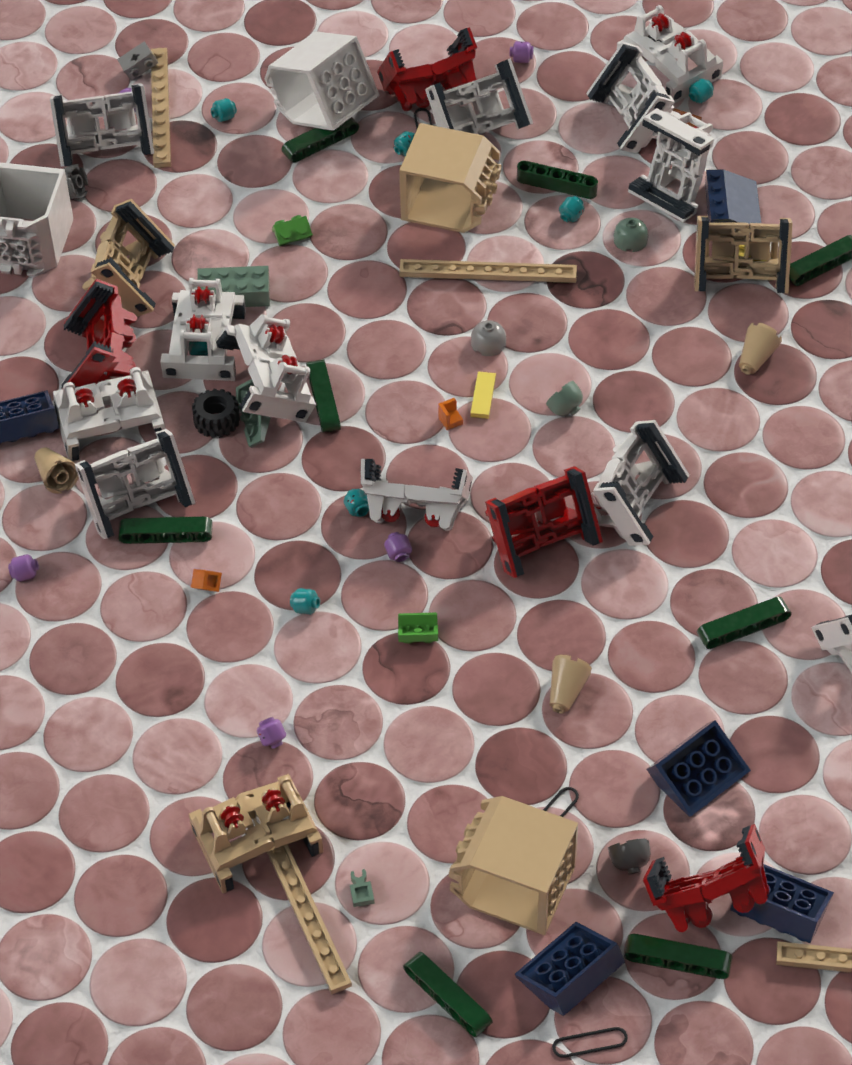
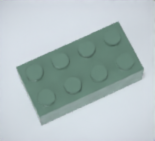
(247, 281)

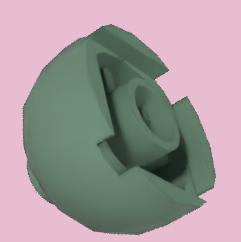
(630, 235)
(566, 400)

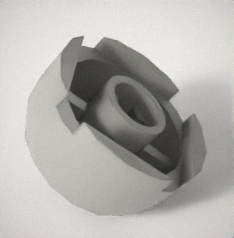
(488, 338)

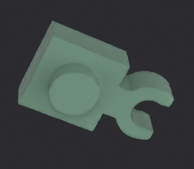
(361, 890)

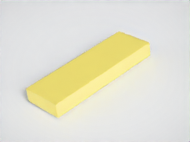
(483, 395)

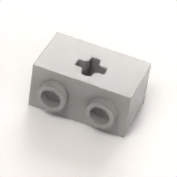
(137, 61)

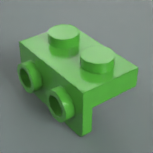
(292, 230)
(417, 627)

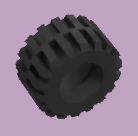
(215, 402)

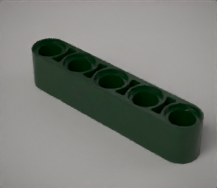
(317, 140)
(557, 179)
(821, 261)
(323, 396)
(165, 530)
(744, 622)
(678, 956)
(447, 994)

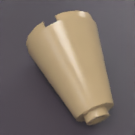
(758, 347)
(55, 470)
(567, 681)

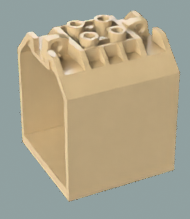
(448, 178)
(515, 863)

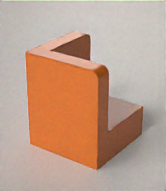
(449, 415)
(206, 580)

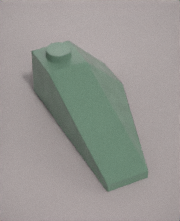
(255, 424)

